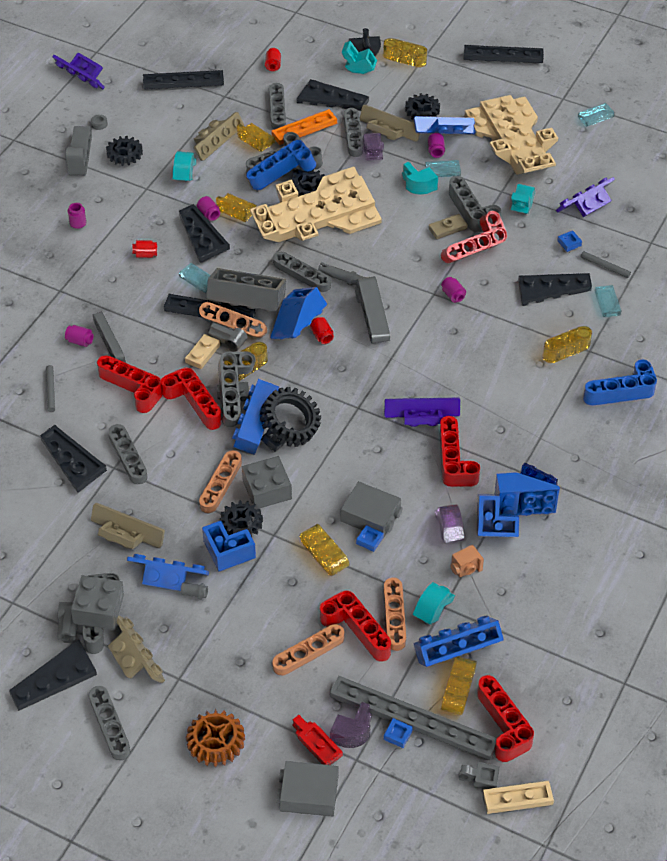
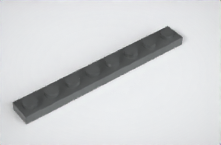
(420, 719)

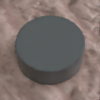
(99, 122)

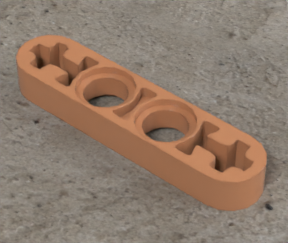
(232, 322)
(223, 482)
(397, 613)
(306, 647)

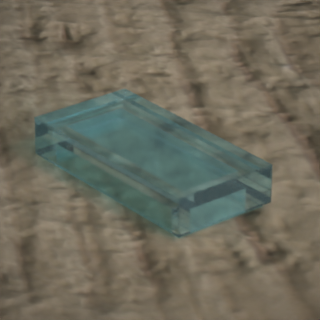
(596, 114)
(445, 168)
(195, 276)
(608, 301)

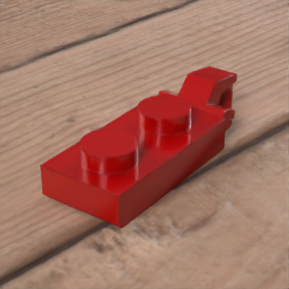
(316, 741)

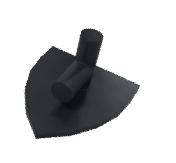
(367, 42)

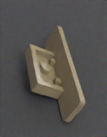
(388, 124)
(215, 135)
(125, 529)
(131, 652)

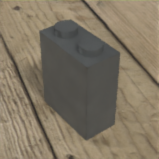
(371, 508)
(308, 788)

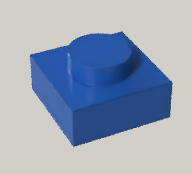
(569, 241)
(369, 538)
(398, 733)

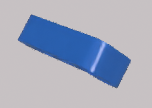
(280, 163)
(624, 388)

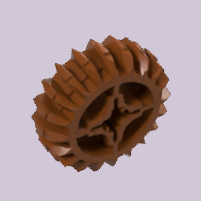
(215, 749)

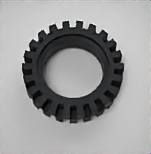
(303, 404)

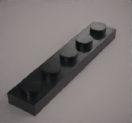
(503, 54)
(183, 79)
(190, 306)

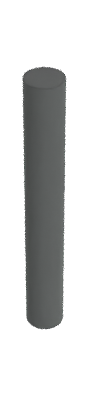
(594, 259)
(50, 388)

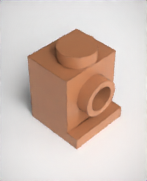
(466, 561)

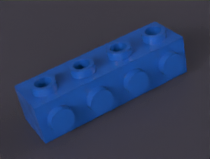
(251, 429)
(458, 641)

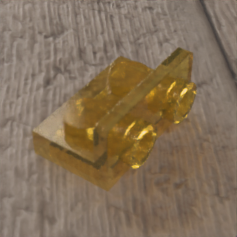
(255, 136)
(235, 207)

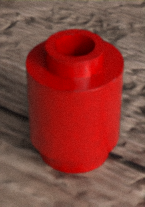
(273, 59)
(144, 248)
(322, 330)

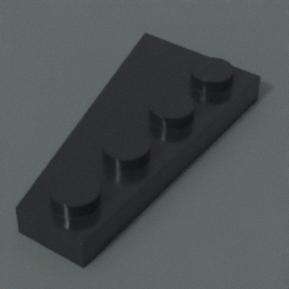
(323, 93)
(202, 234)
(552, 285)
(73, 459)
(56, 675)

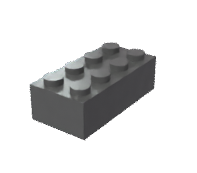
(246, 289)

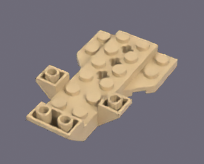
(510, 127)
(302, 214)

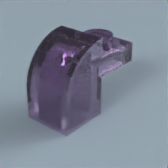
(373, 146)
(450, 523)
(352, 732)

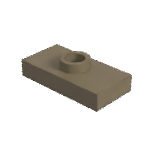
(447, 226)

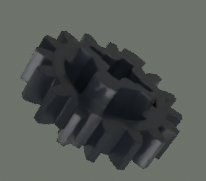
(422, 106)
(124, 150)
(307, 181)
(241, 518)

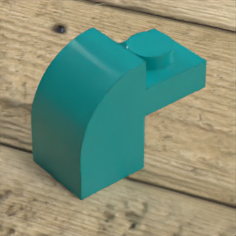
(358, 62)
(183, 165)
(419, 181)
(523, 198)
(432, 603)

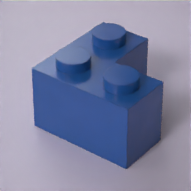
(491, 522)
(228, 550)

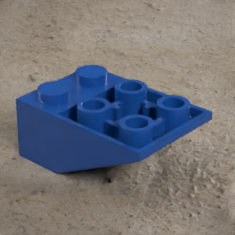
(297, 312)
(525, 495)

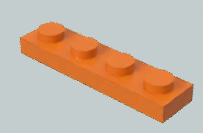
(306, 126)

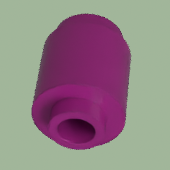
(436, 145)
(208, 208)
(76, 215)
(453, 289)
(79, 335)

